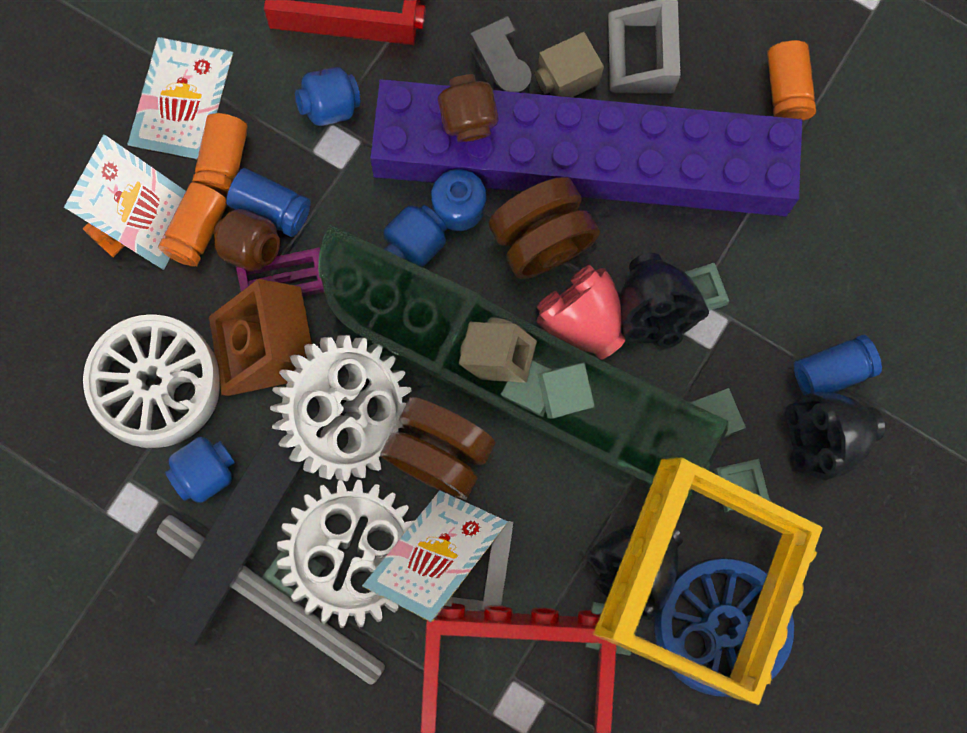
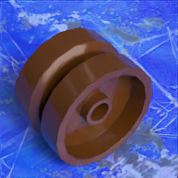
(543, 227)
(438, 447)

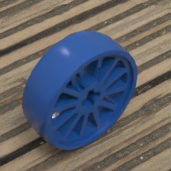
(708, 622)

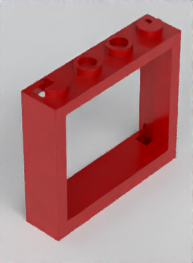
(347, 20)
(500, 622)

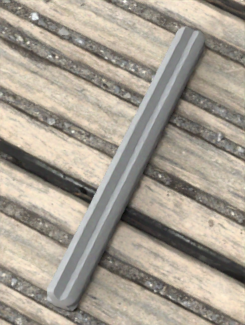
(282, 607)

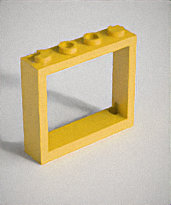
(646, 551)

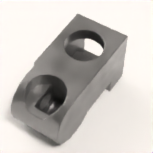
(497, 59)

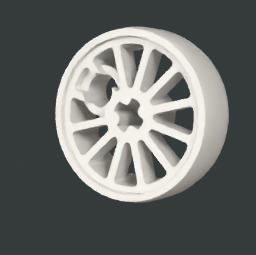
(107, 350)

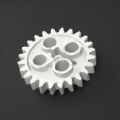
(318, 379)
(313, 539)

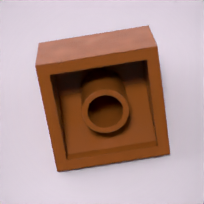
(258, 336)

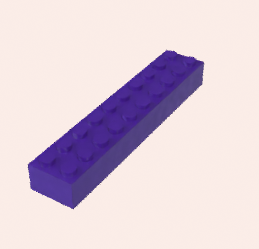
(600, 145)

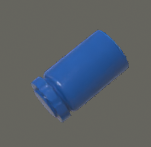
(269, 199)
(838, 366)

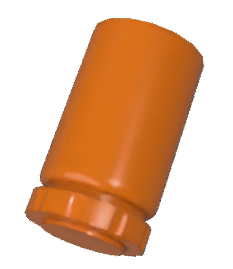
(791, 80)
(220, 152)
(193, 224)

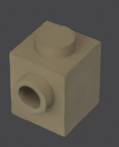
(569, 67)
(497, 351)

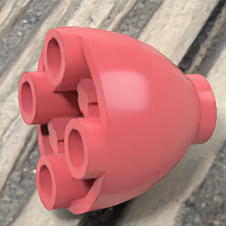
(585, 313)

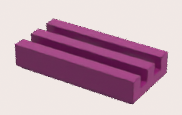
(288, 260)

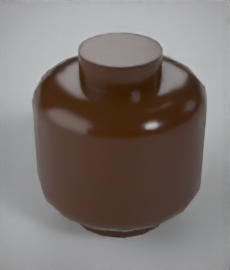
(468, 108)
(246, 240)

